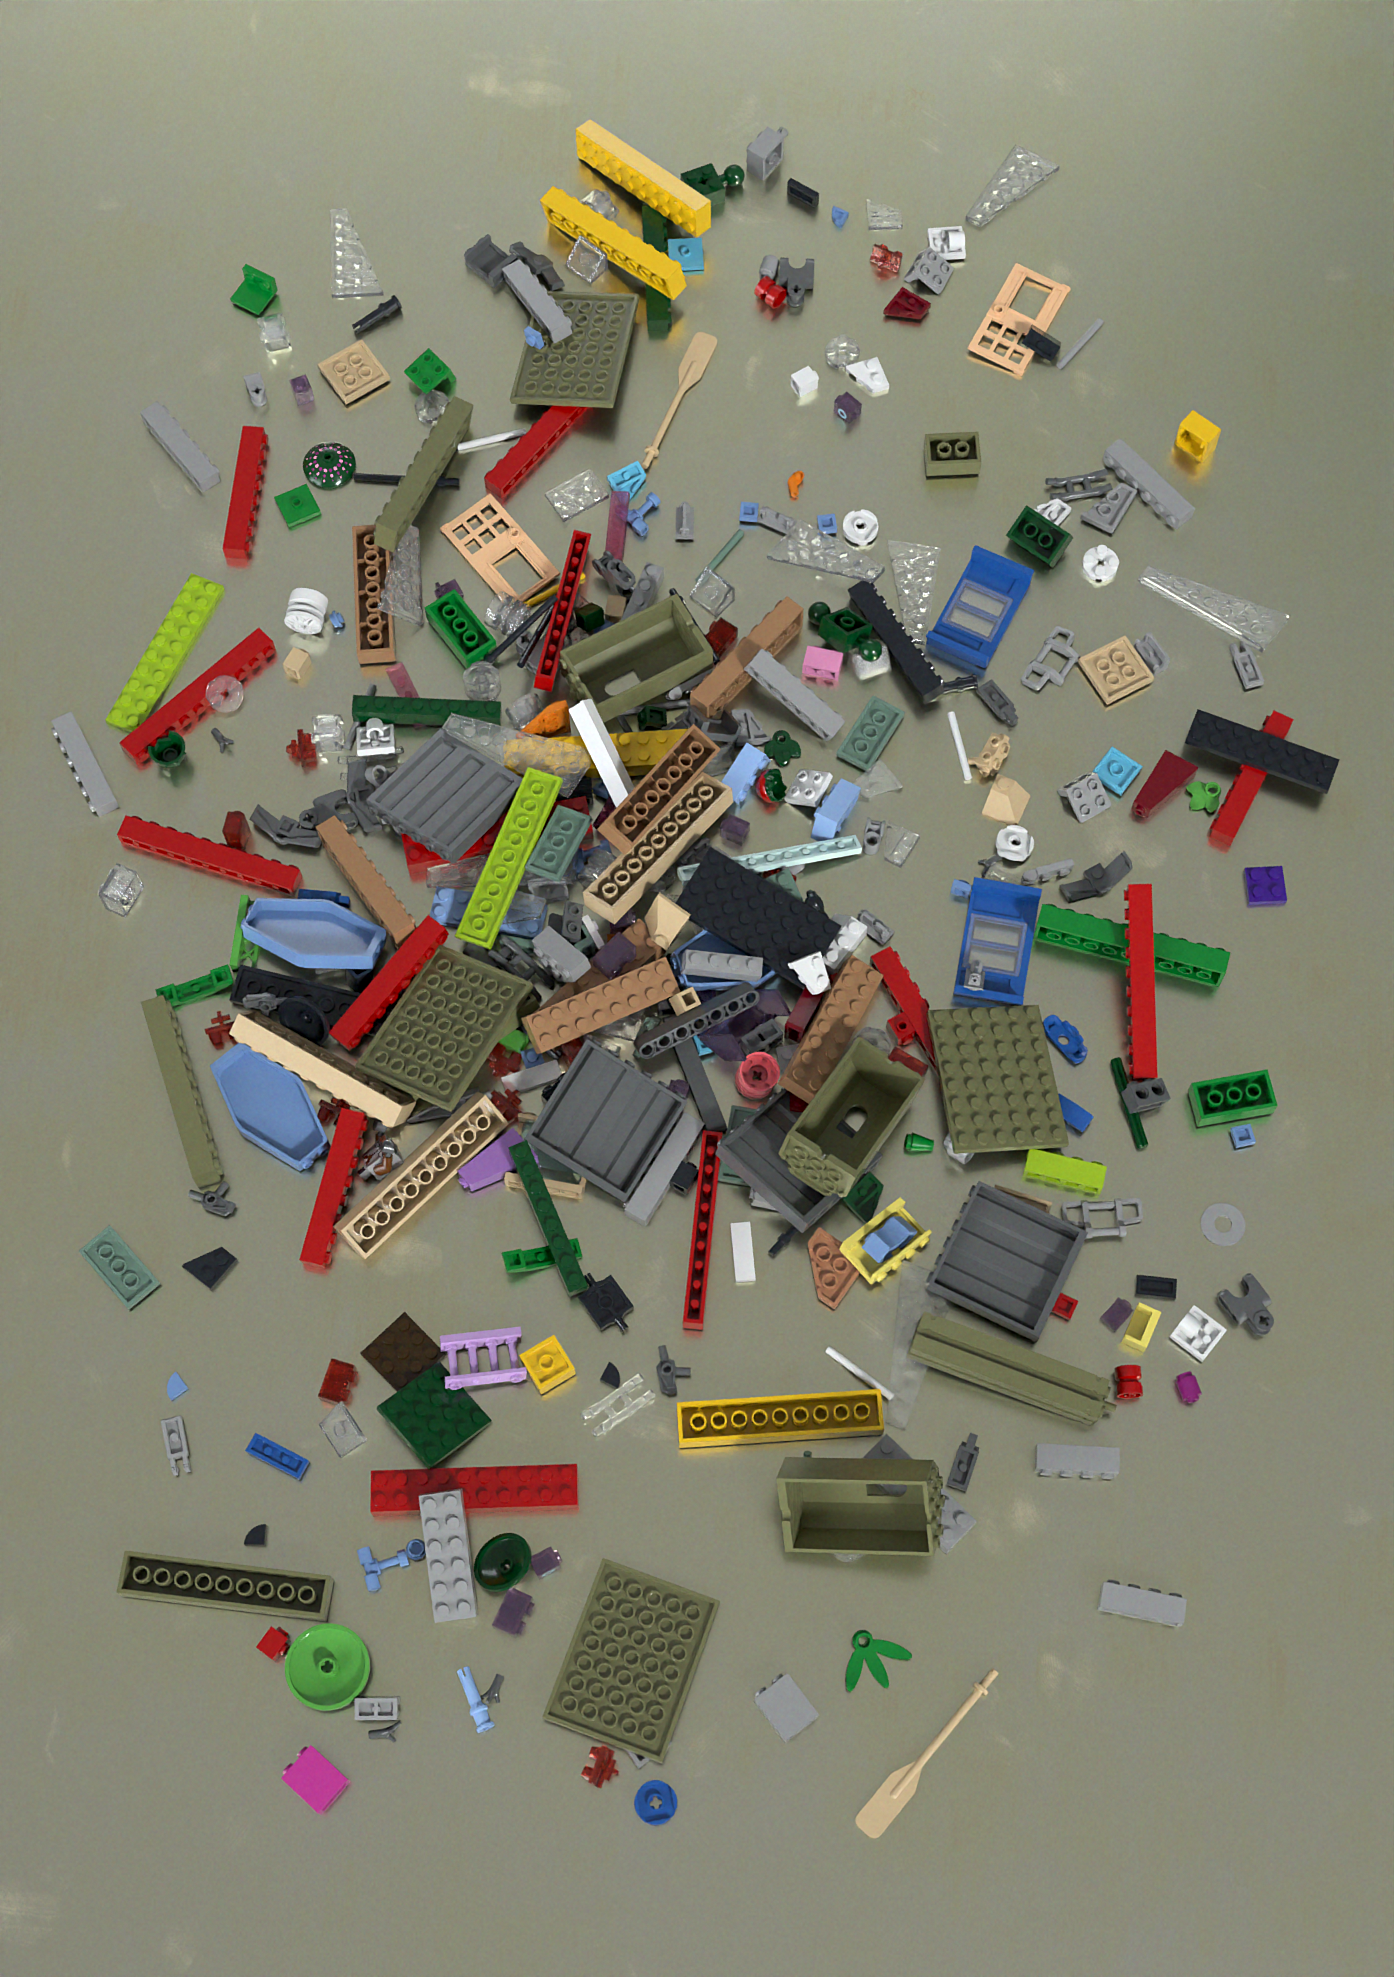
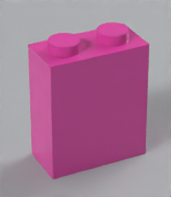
(314, 1779)

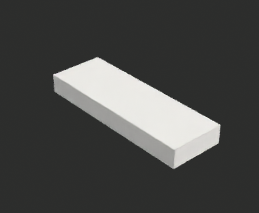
(532, 1077)
(742, 1252)

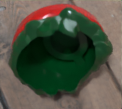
(770, 786)

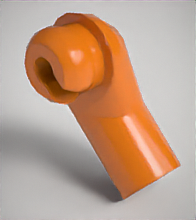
(793, 482)

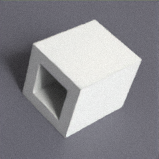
(804, 381)

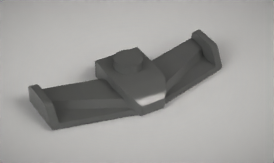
(538, 264)
(358, 793)
(285, 830)
(1098, 879)

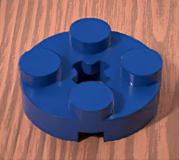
(645, 1796)

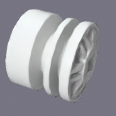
(306, 611)

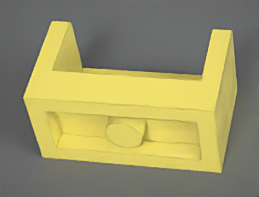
(1141, 1327)

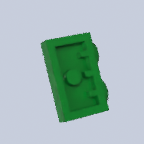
(255, 290)
(429, 371)

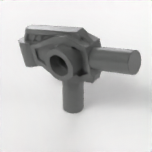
(264, 1001)
(213, 1201)
(667, 1370)

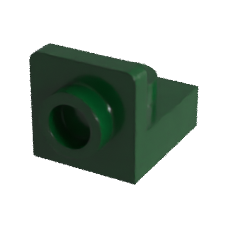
(652, 717)

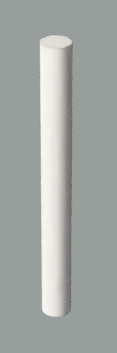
(491, 439)
(959, 745)
(859, 1372)

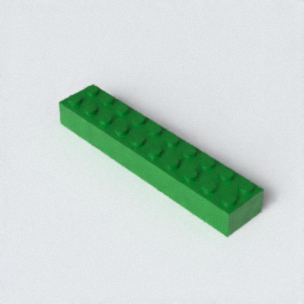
(1108, 940)

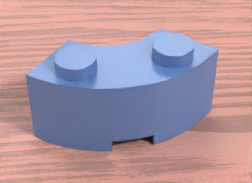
(893, 1234)

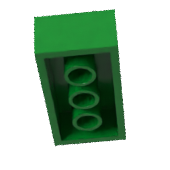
(460, 628)
(1232, 1098)

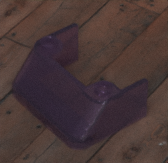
(725, 1036)

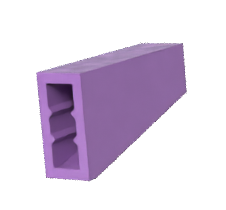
(491, 1163)

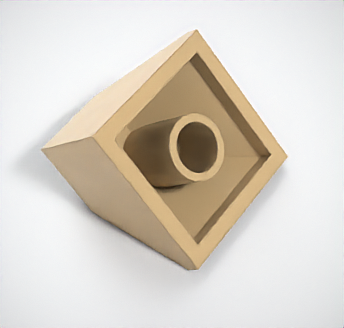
(1006, 801)
(665, 921)

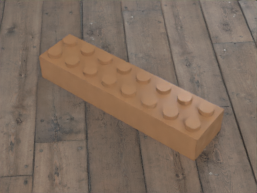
(373, 627)
(729, 674)
(658, 789)
(366, 881)
(645, 953)
(600, 1005)
(830, 1029)

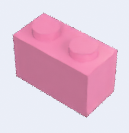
(822, 662)

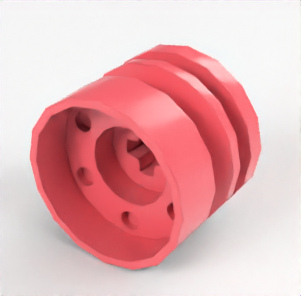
(761, 1066)

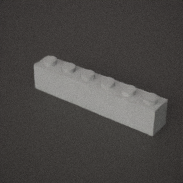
(537, 300)
(180, 446)
(1148, 484)
(794, 694)
(84, 763)
(657, 1177)

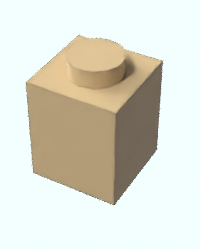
(615, 608)
(297, 663)
(684, 1001)

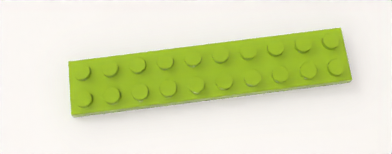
(165, 653)
(508, 858)

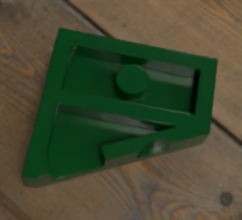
(864, 1197)

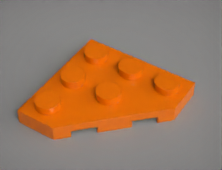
(551, 721)

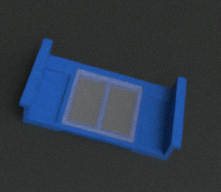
(980, 607)
(1001, 937)

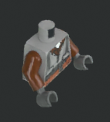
(382, 1156)

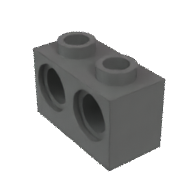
(762, 1038)
(1145, 1095)

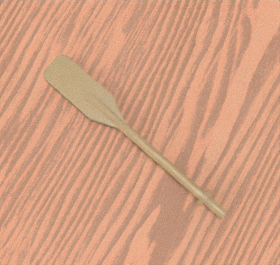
(689, 373)
(903, 1782)

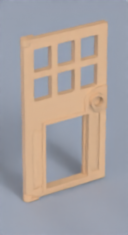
(1016, 321)
(497, 548)

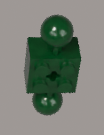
(709, 184)
(845, 630)

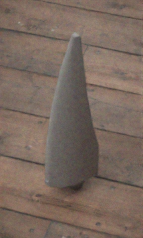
(436, 1112)

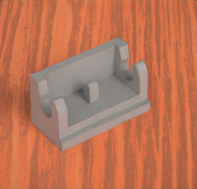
(1152, 654)
(551, 893)
(377, 1707)

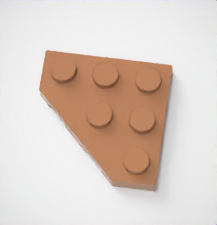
(830, 1268)

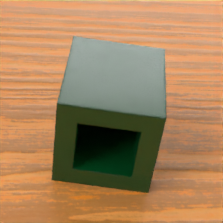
(589, 617)

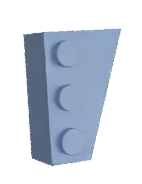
(745, 771)
(834, 810)

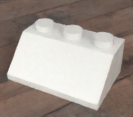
(844, 943)

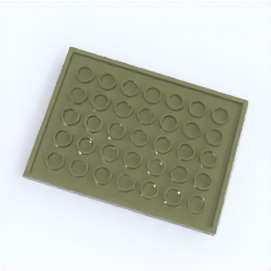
(587, 363)
(444, 1027)
(996, 1079)
(631, 1660)

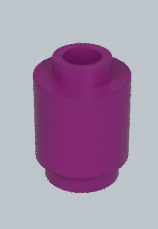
(1188, 1387)

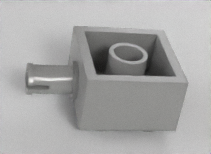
(766, 152)

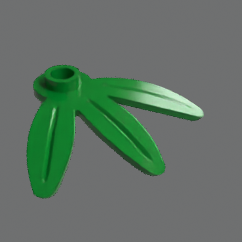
(875, 1665)

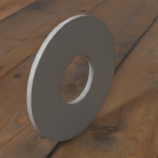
(1226, 1210)

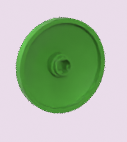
(327, 1667)

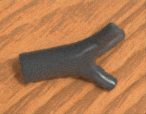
(221, 739)
(989, 861)
(494, 1689)
(385, 1732)

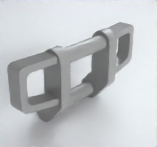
(1048, 672)
(1120, 1228)

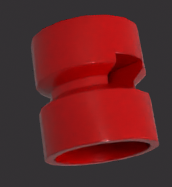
(770, 292)
(1129, 1381)

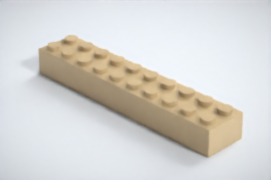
(659, 848)
(322, 1068)
(421, 1175)

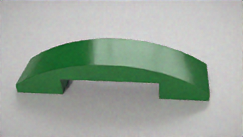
(197, 988)
(534, 1258)

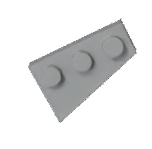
(1111, 509)

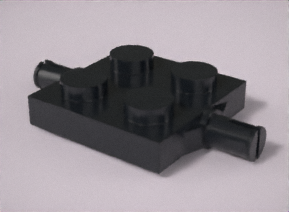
(606, 1302)

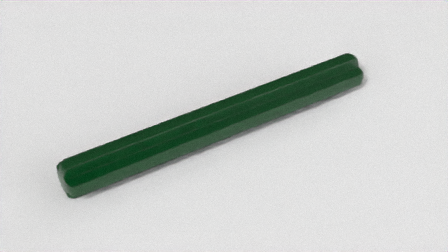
(1134, 1118)

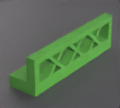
(239, 940)

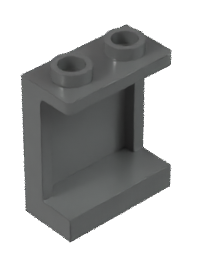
(488, 260)
(721, 729)
(569, 923)

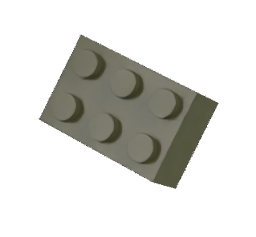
(952, 453)

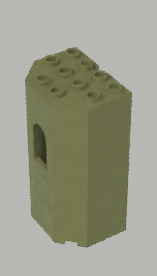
(655, 643)
(862, 1079)
(831, 1511)

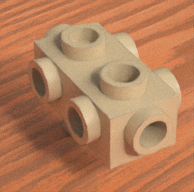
(992, 754)

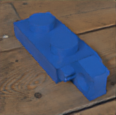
(335, 897)

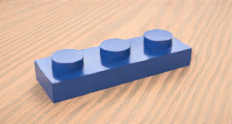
(277, 1456)

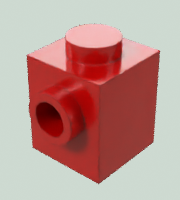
(901, 1029)
(274, 1643)

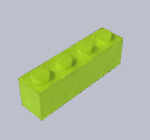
(1065, 1170)

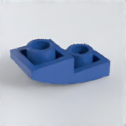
(1074, 1114)

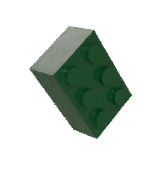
(1039, 536)

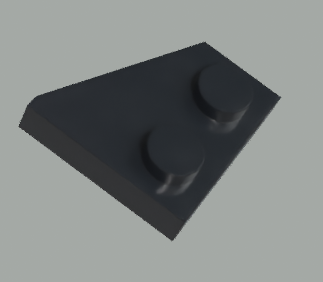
(211, 1267)

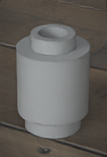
(769, 267)

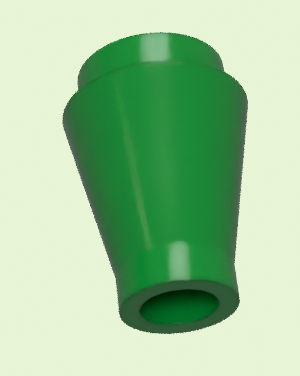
(916, 1142)

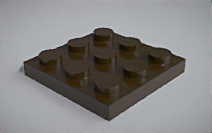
(402, 1352)

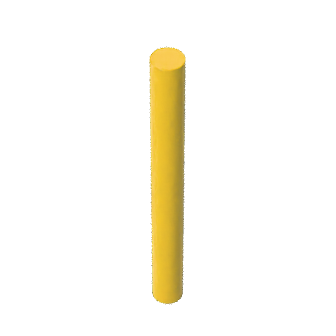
(546, 594)

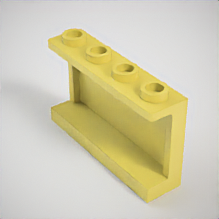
(864, 1262)

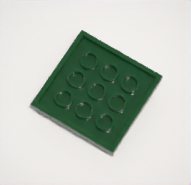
(433, 1418)

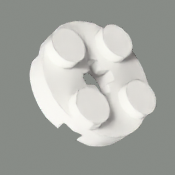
(856, 535)
(1102, 554)
(1010, 851)

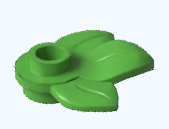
(1202, 797)

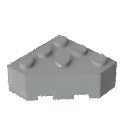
(559, 957)

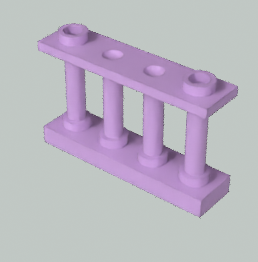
(470, 1342)

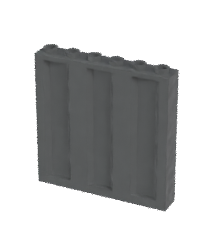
(445, 796)
(606, 1120)
(755, 1157)
(1006, 1260)

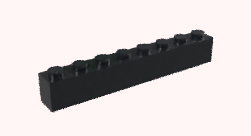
(898, 643)

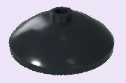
(304, 1019)

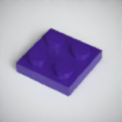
(1265, 885)

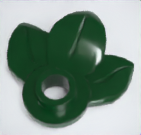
(782, 750)

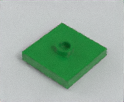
(297, 505)

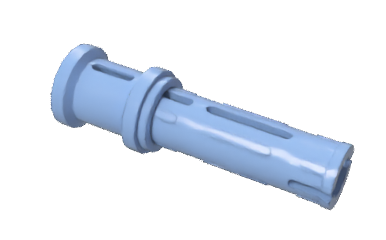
(478, 1709)

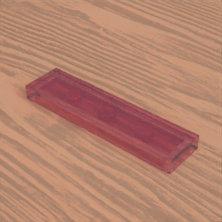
(617, 523)
(403, 685)

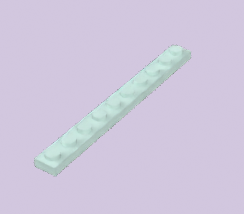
(788, 856)

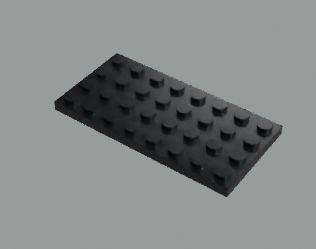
(754, 915)

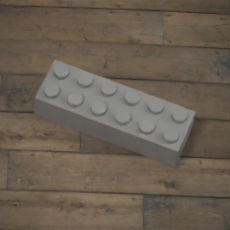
(955, 1518)
(448, 1555)

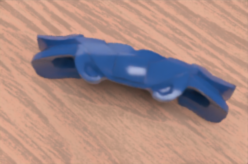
(1074, 1049)

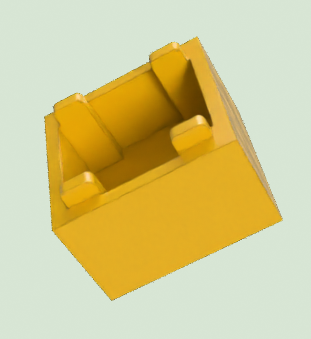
(1197, 436)
(547, 1364)

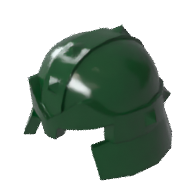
(168, 751)

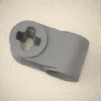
(256, 390)
(384, 774)
(873, 833)

